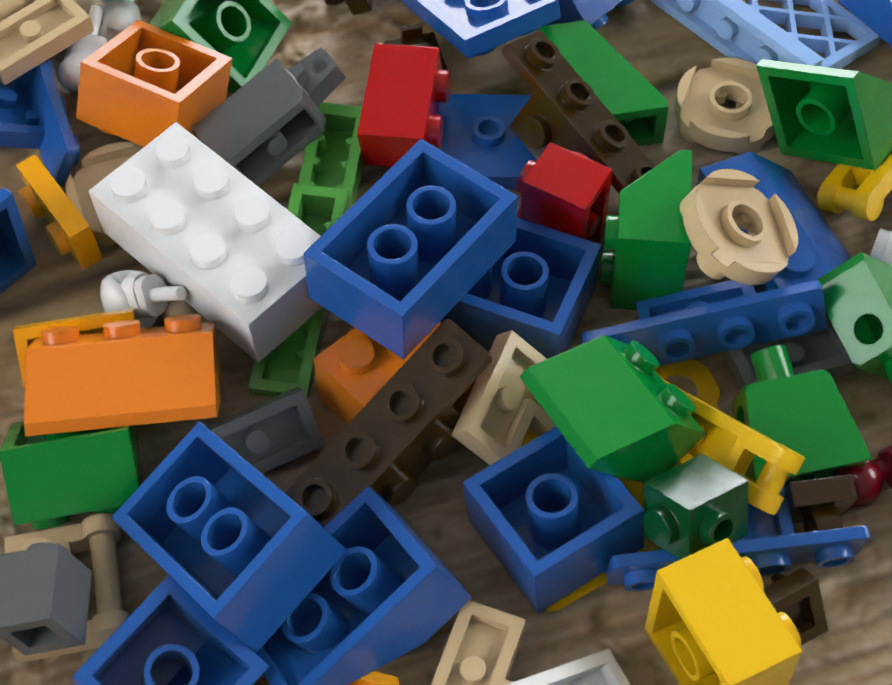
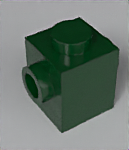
(695, 506)

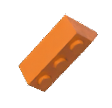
(122, 376)

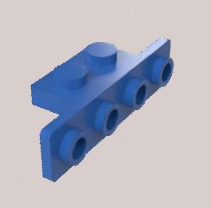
(36, 118)
(720, 319)
(768, 544)

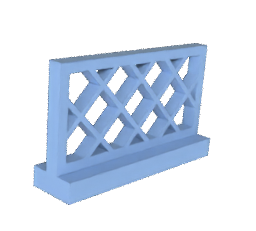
(752, 32)

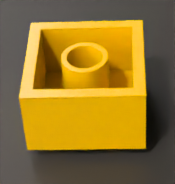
(718, 623)

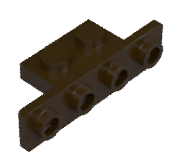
(569, 112)
(397, 429)

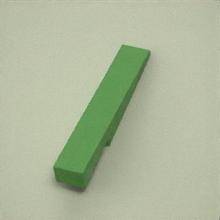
(323, 194)

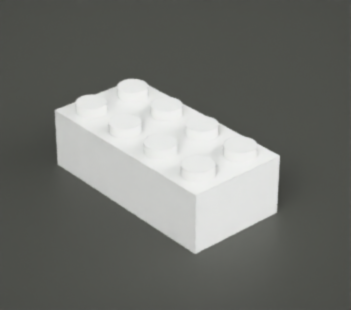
(215, 235)

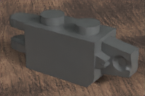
(271, 116)

